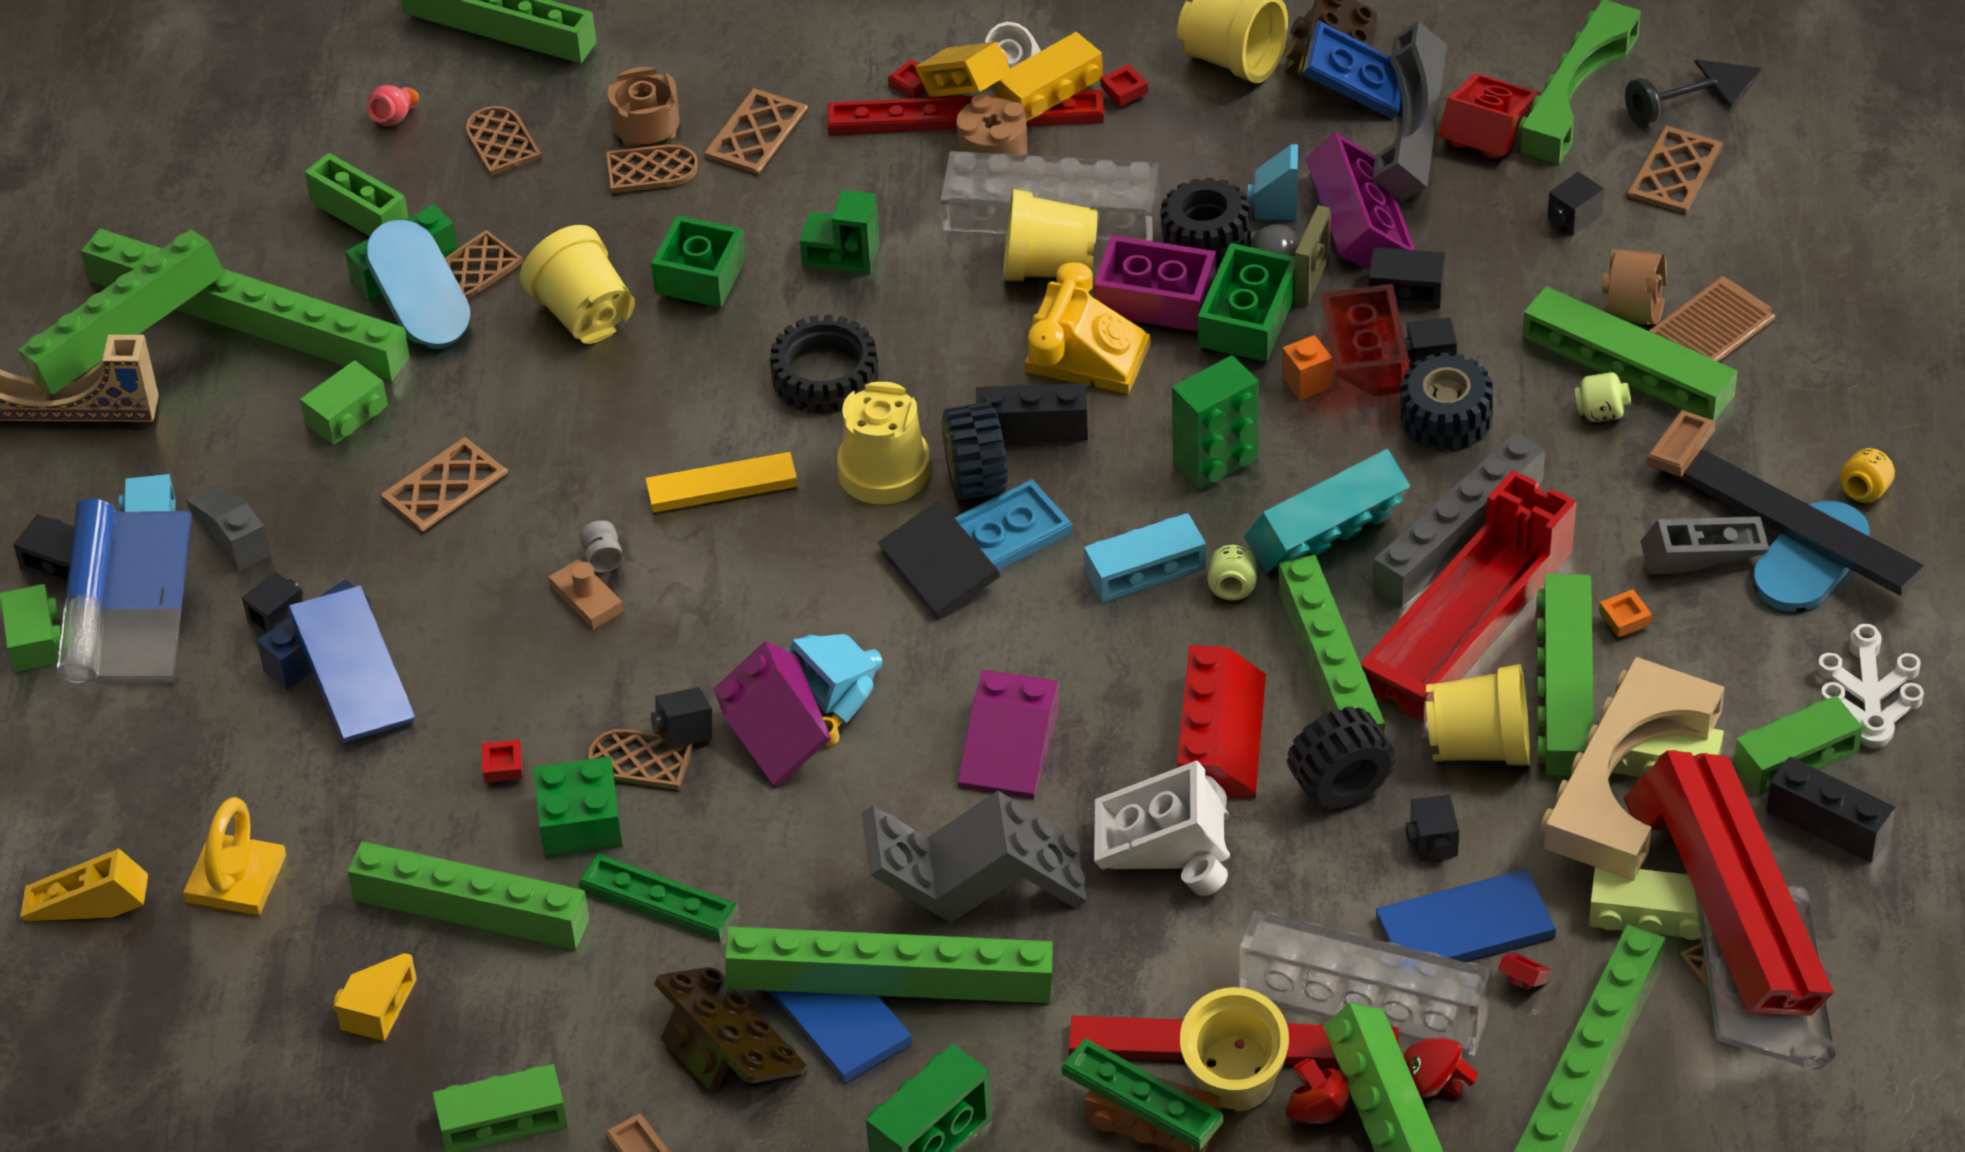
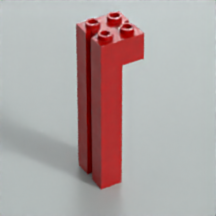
(1474, 595)
(1734, 880)

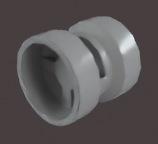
(601, 546)

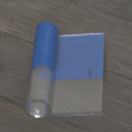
(123, 593)

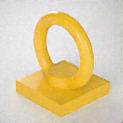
(234, 869)

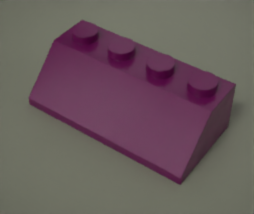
(1360, 208)

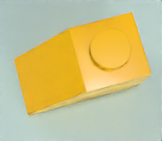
(375, 997)

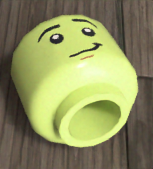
(1602, 397)
(1232, 572)

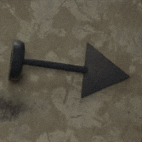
(1728, 79)

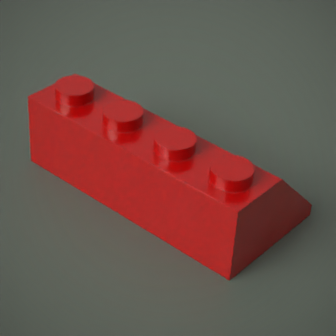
(1223, 718)

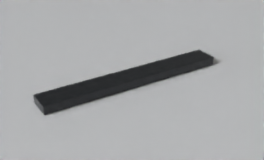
(1803, 523)

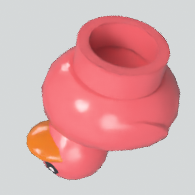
(390, 104)

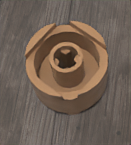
(643, 107)
(992, 126)
(1635, 286)

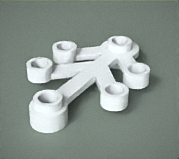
(1877, 725)

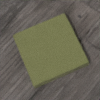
(1312, 256)

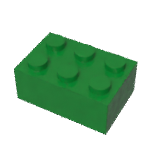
(1247, 302)
(1215, 422)
(935, 1108)

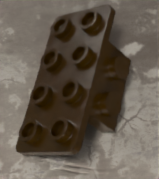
(1344, 15)
(721, 1030)

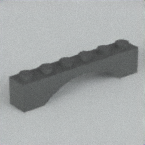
(1419, 68)
(1416, 553)

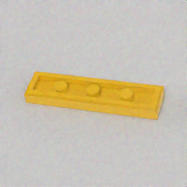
(721, 482)

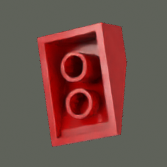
(1486, 114)

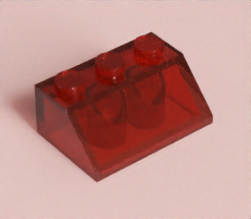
(1366, 338)

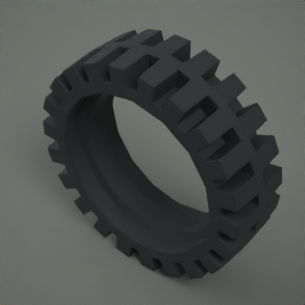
(816, 335)

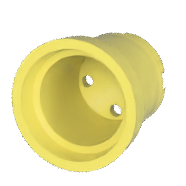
(1235, 34)
(1046, 236)
(577, 283)
(882, 446)
(1481, 718)
(1211, 1035)

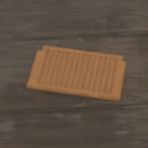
(1716, 320)

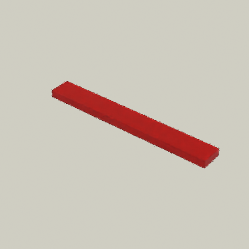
(942, 113)
(1161, 1039)

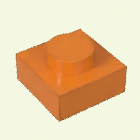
(1625, 613)

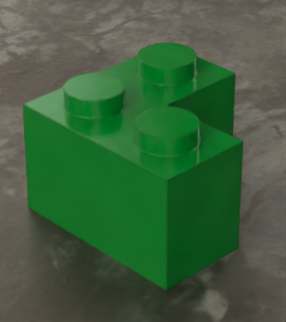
(843, 239)

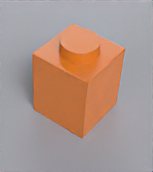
(1307, 367)

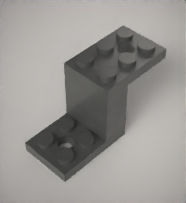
(973, 856)

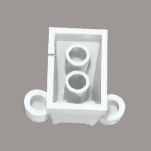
(1166, 825)

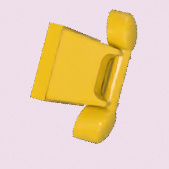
(1082, 338)

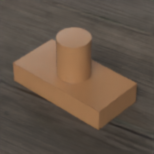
(586, 593)

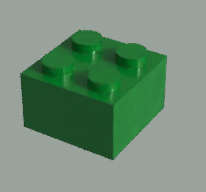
(698, 261)
(577, 806)

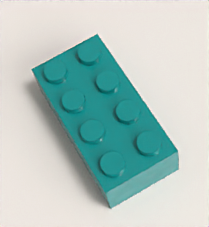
(1328, 512)

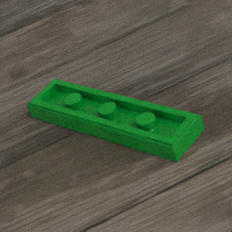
(658, 896)
(1142, 1094)

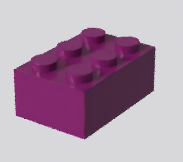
(1155, 281)

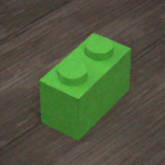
(344, 402)
(30, 627)

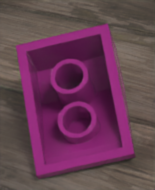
(773, 711)
(1009, 733)

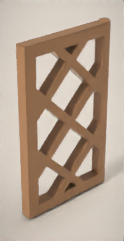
(726, 135)
(1660, 195)
(443, 461)

